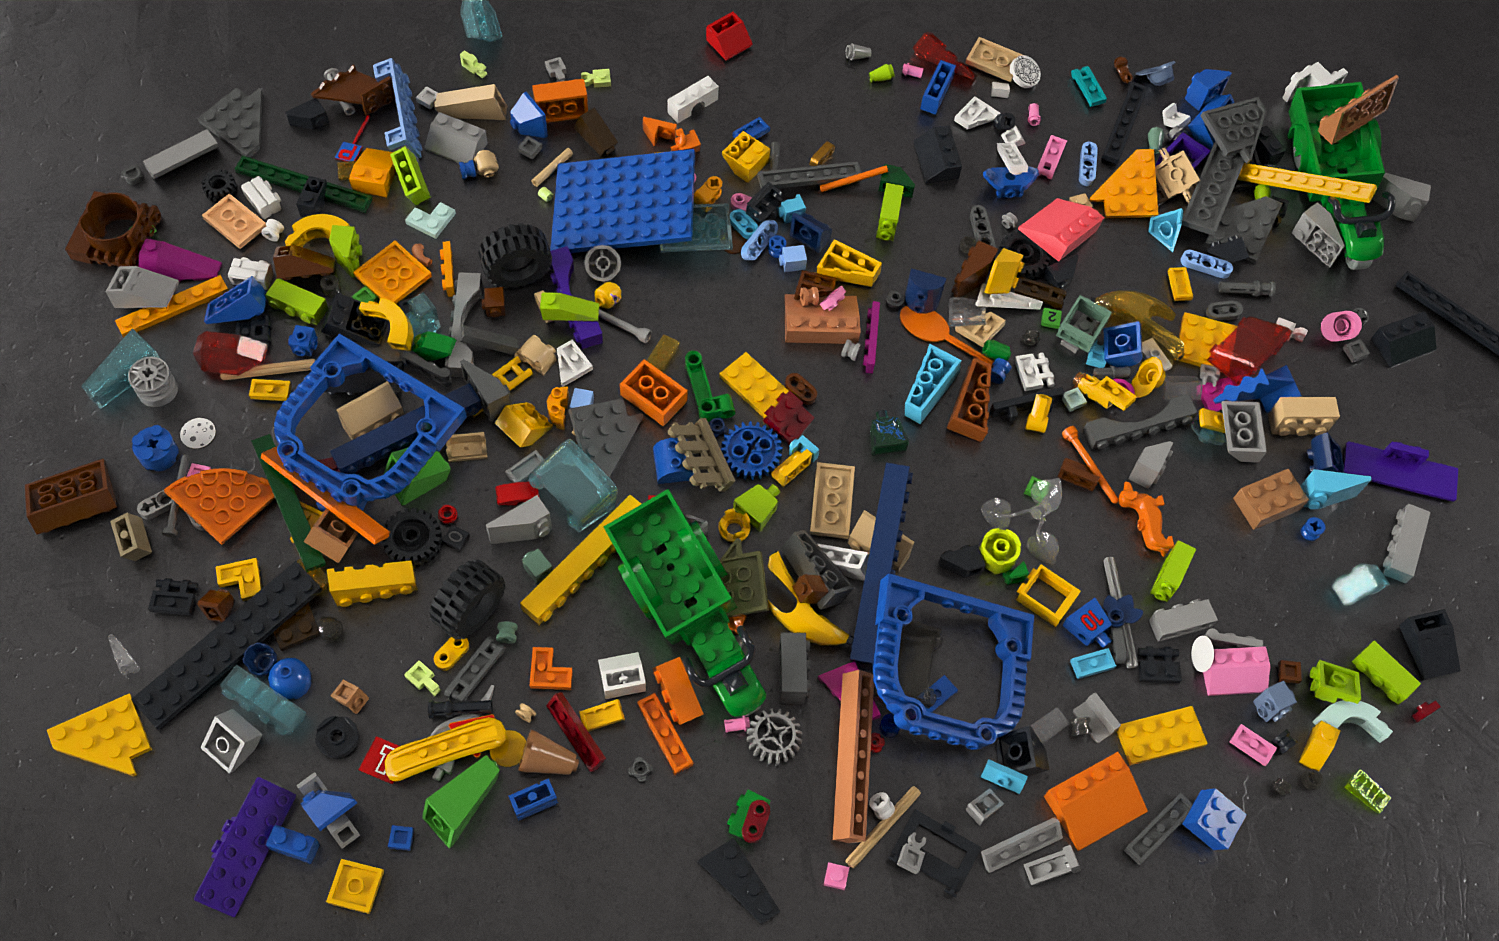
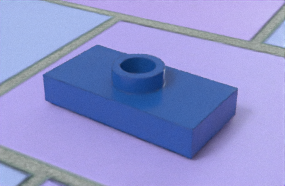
(754, 128)
(944, 690)

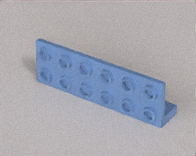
(407, 133)

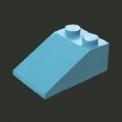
(1329, 487)

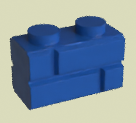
(533, 799)
(293, 844)

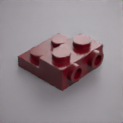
(788, 417)

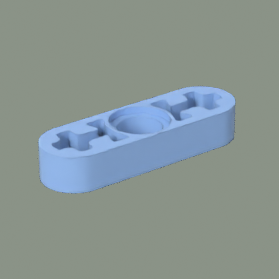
(1083, 169)
(766, 230)
(1218, 272)

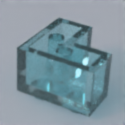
(422, 315)
(1363, 581)

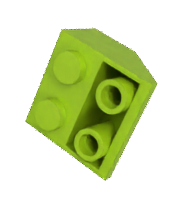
(346, 247)

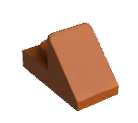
(656, 128)

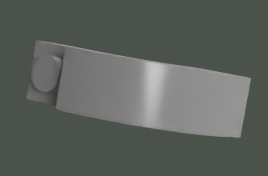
(341, 828)

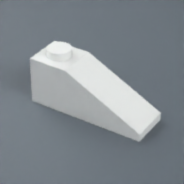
(848, 561)

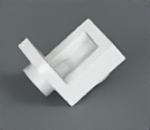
(1172, 117)

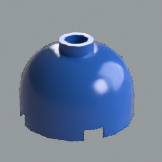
(290, 678)

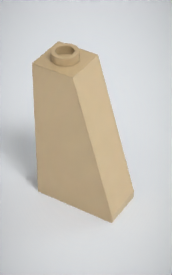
(472, 103)

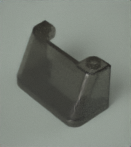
(915, 661)

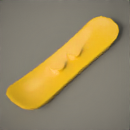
(444, 747)

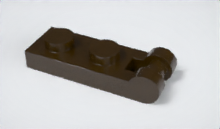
(1041, 292)

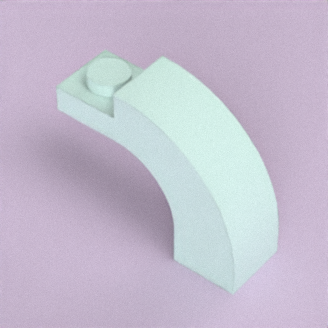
(1360, 714)

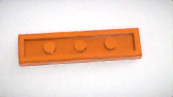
(665, 733)

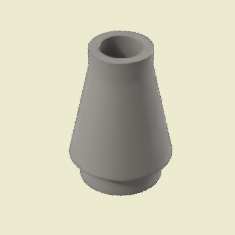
(856, 52)

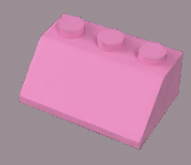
(1238, 671)

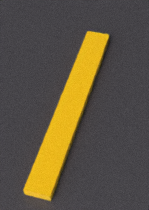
(1307, 182)

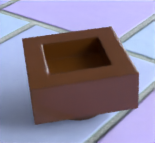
(1289, 671)

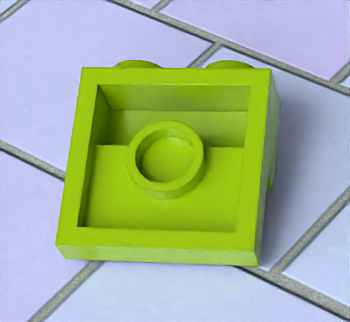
(1335, 682)

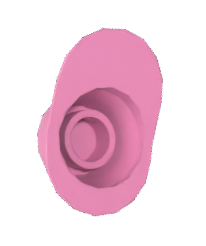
(1341, 326)

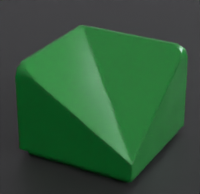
(1016, 575)

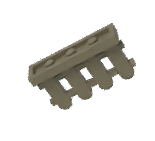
(711, 455)

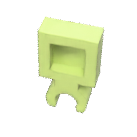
(471, 63)
(599, 78)

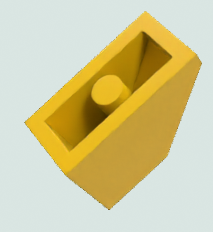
(1319, 745)

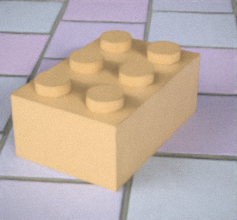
(1303, 415)

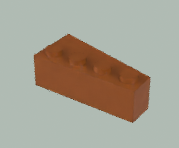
(971, 407)

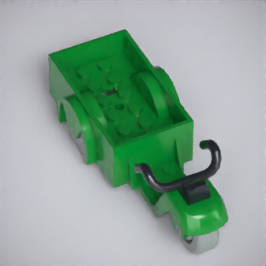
(1356, 152)
(673, 577)

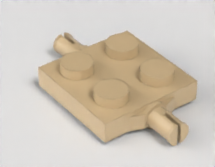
(1176, 174)

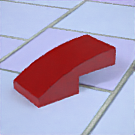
(515, 492)

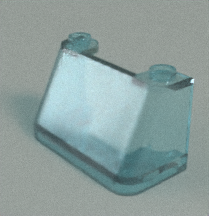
(575, 484)

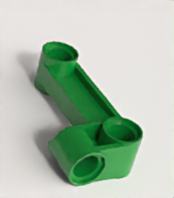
(721, 405)

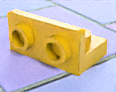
(792, 467)

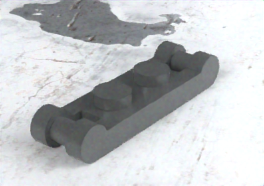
(475, 670)

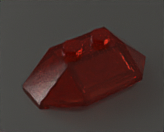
(228, 353)

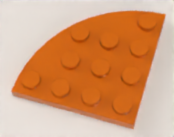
(221, 499)

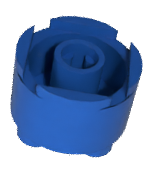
(155, 448)

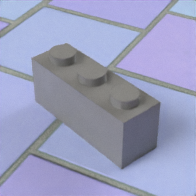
(1182, 619)

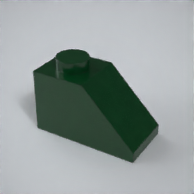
(897, 176)

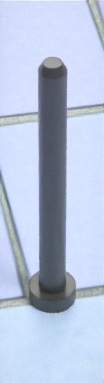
(170, 531)

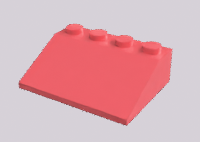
(1062, 227)

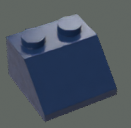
(810, 231)

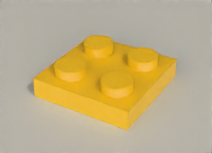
(355, 886)

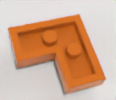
(544, 675)

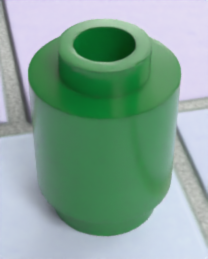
(995, 349)

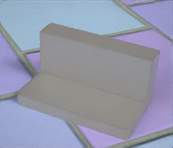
(1102, 720)

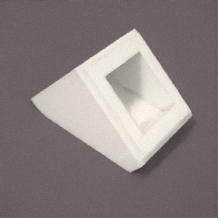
(1000, 90)
(1013, 136)

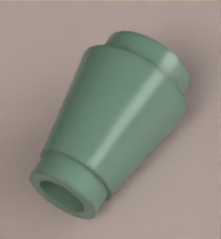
(1155, 139)

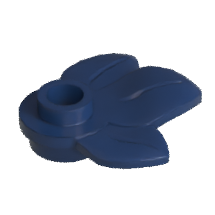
(1123, 609)

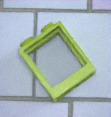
(890, 212)
(1173, 571)

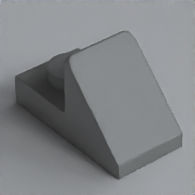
(984, 806)

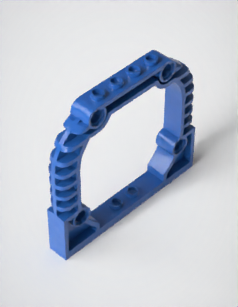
(346, 359)
(1009, 626)

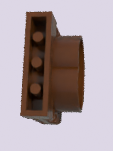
(87, 242)

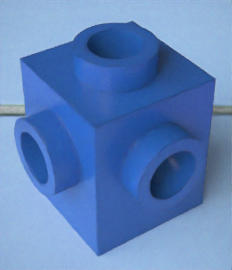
(303, 340)

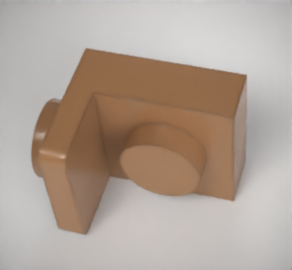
(350, 696)

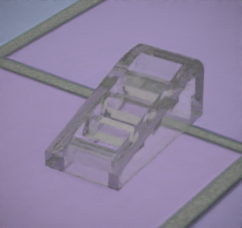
(125, 662)

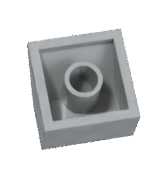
(230, 740)

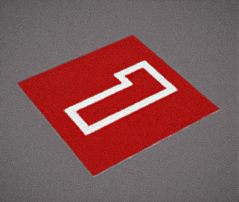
(375, 759)

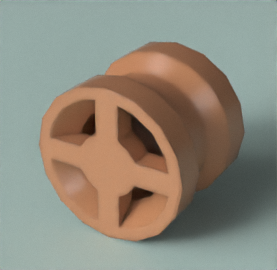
(809, 296)

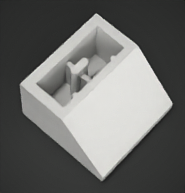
(622, 675)

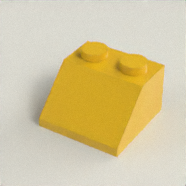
(1004, 272)

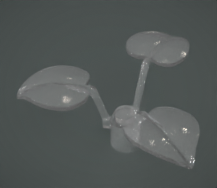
(1048, 496)

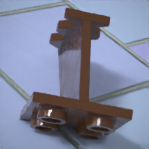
(358, 89)

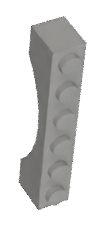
(467, 295)

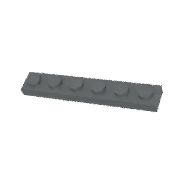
(808, 175)

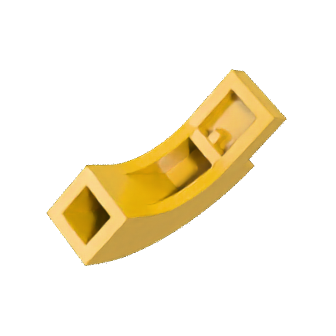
(313, 227)
(401, 330)

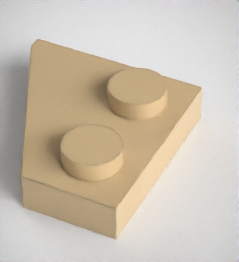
(982, 333)

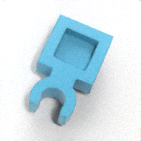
(1096, 356)

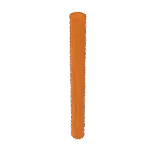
(858, 177)

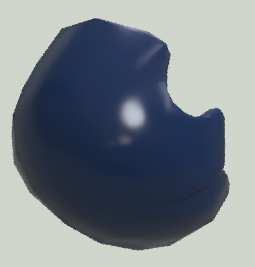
(259, 658)

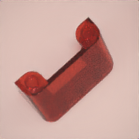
(1248, 347)

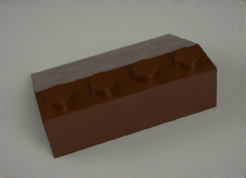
(69, 496)

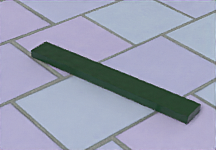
(296, 182)
(289, 507)

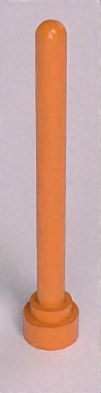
(1071, 434)

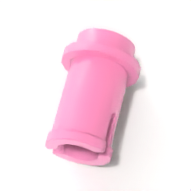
(912, 70)
(1034, 117)
(737, 724)

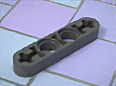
(984, 221)

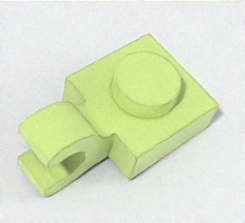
(422, 676)

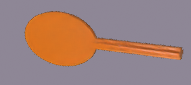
(934, 328)

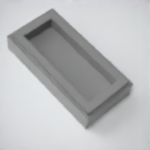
(522, 469)

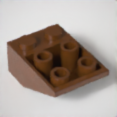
(299, 261)
(974, 269)

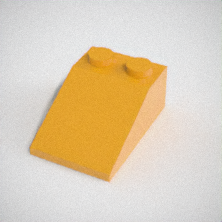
(373, 172)

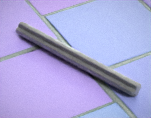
(1116, 592)

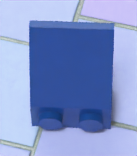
(238, 303)

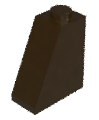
(596, 132)

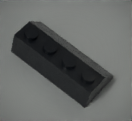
(365, 381)

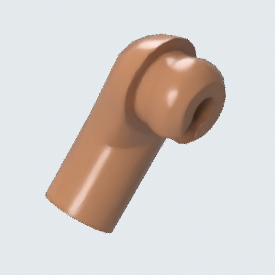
(417, 252)

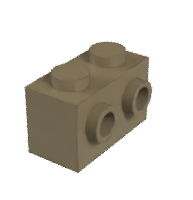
(131, 536)

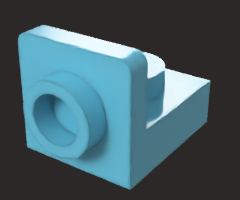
(801, 445)

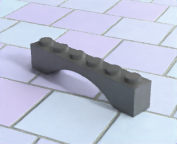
(1105, 432)

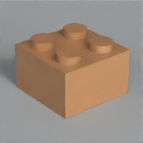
(331, 536)

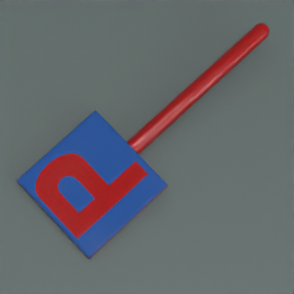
(350, 151)

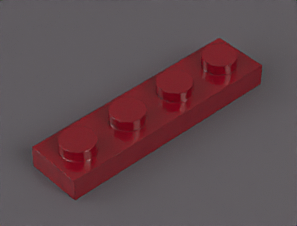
(576, 732)

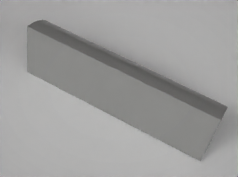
(180, 154)

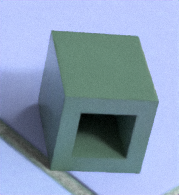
(537, 565)

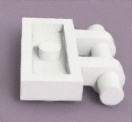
(1029, 372)

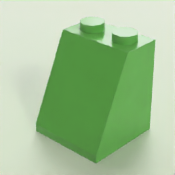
(429, 477)

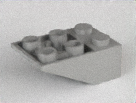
(1319, 234)
(140, 288)

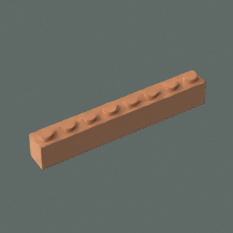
(853, 757)

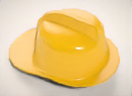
(1148, 377)

